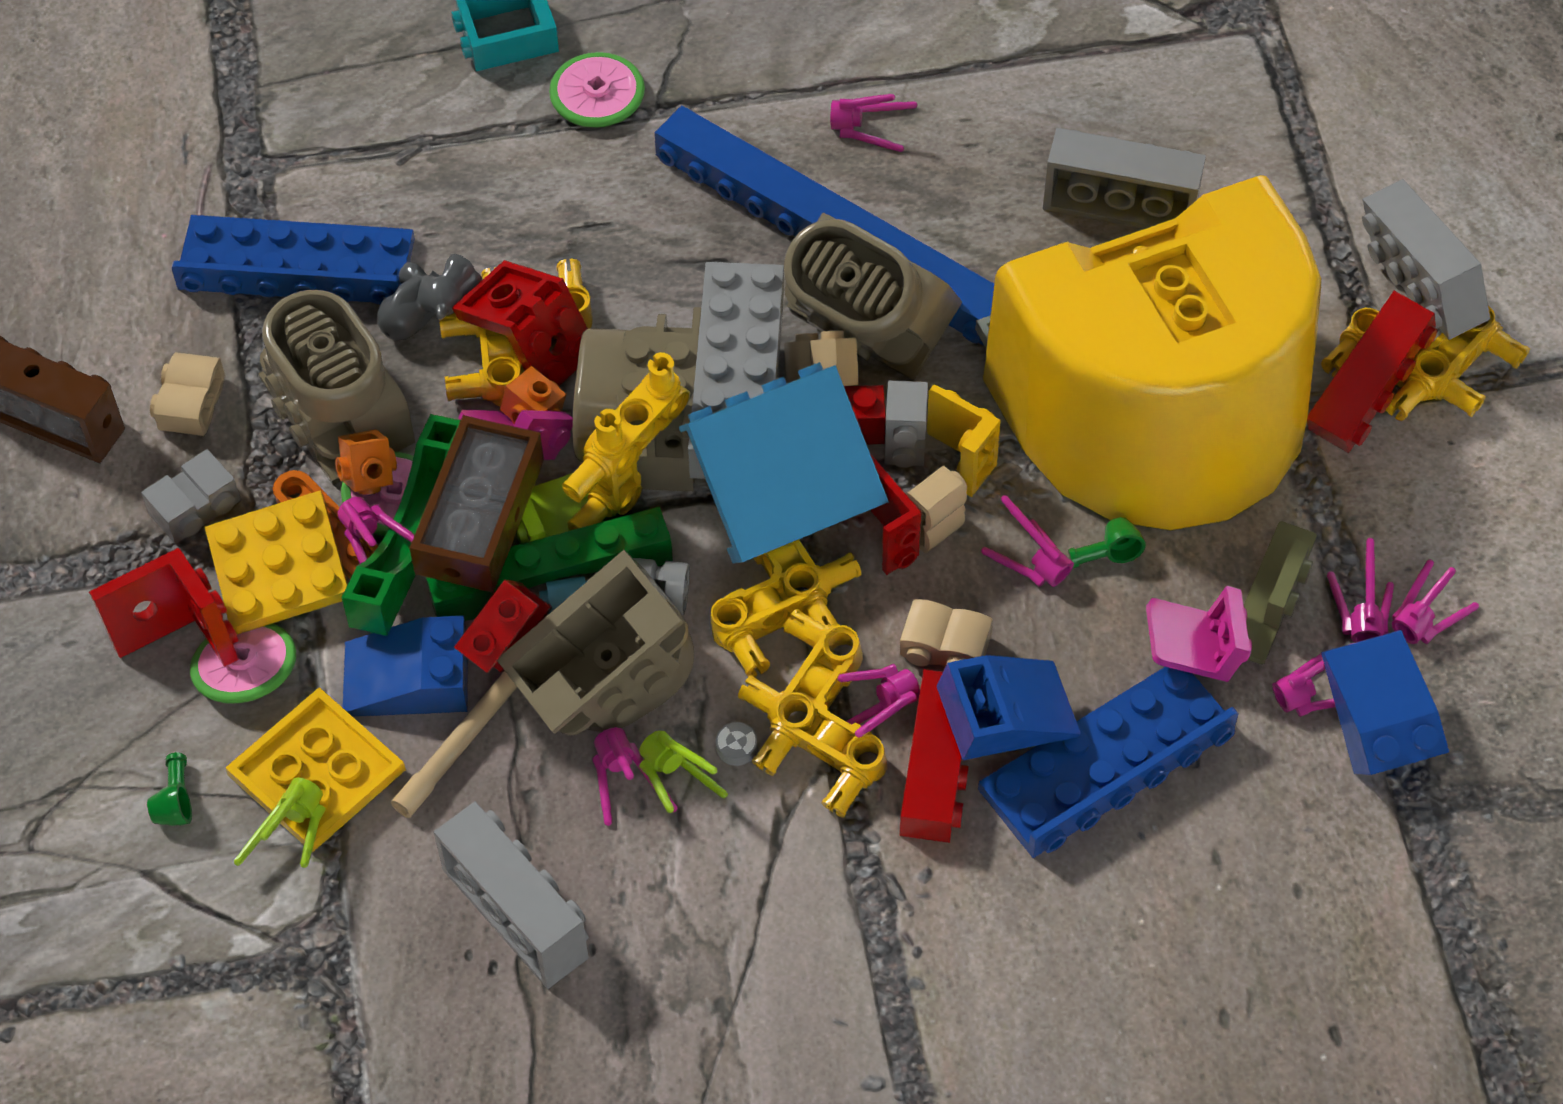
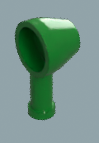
(1120, 544)
(172, 804)

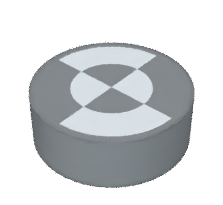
(736, 743)

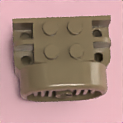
(869, 291)
(612, 367)
(329, 376)
(603, 653)

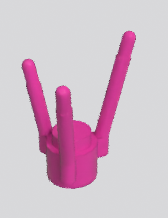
(847, 114)
(362, 521)
(1049, 562)
(1417, 618)
(1366, 619)
(1297, 689)
(894, 693)
(617, 755)

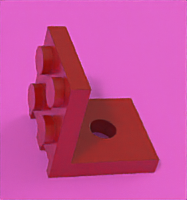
(529, 311)
(177, 599)

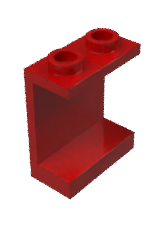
(900, 523)
(501, 624)

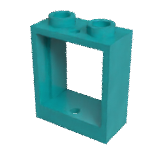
(507, 46)

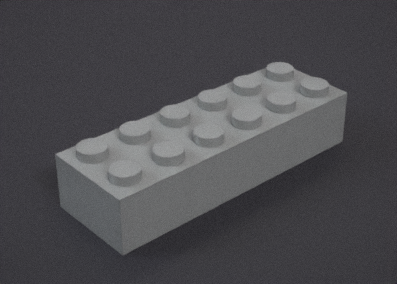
(736, 336)

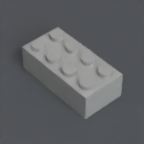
(1119, 179)
(1425, 258)
(513, 893)

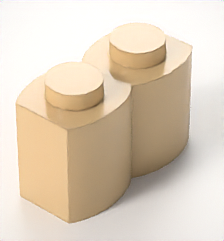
(829, 351)
(187, 393)
(941, 506)
(943, 634)

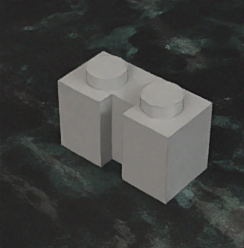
(905, 423)
(191, 497)

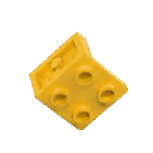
(967, 430)

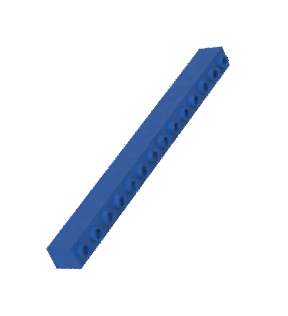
(795, 201)

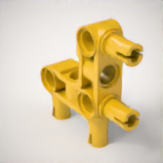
(498, 356)
(1438, 366)
(615, 445)
(771, 602)
(821, 731)

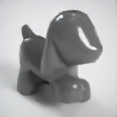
(424, 296)

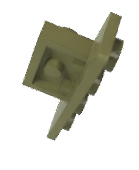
(1275, 585)

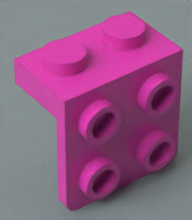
(552, 425)
(1200, 640)

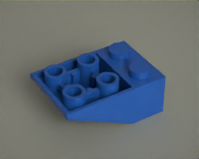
(1005, 704)

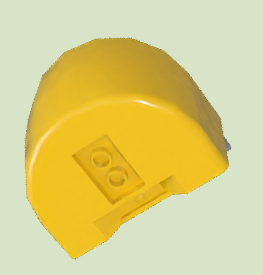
(1162, 363)

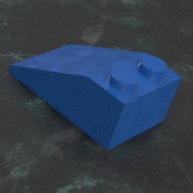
(407, 670)
(1383, 704)

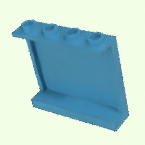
(785, 461)

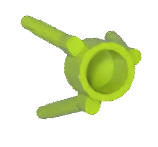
(666, 755)
(296, 804)

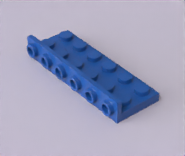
(291, 257)
(1119, 752)

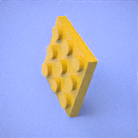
(277, 562)
(326, 748)

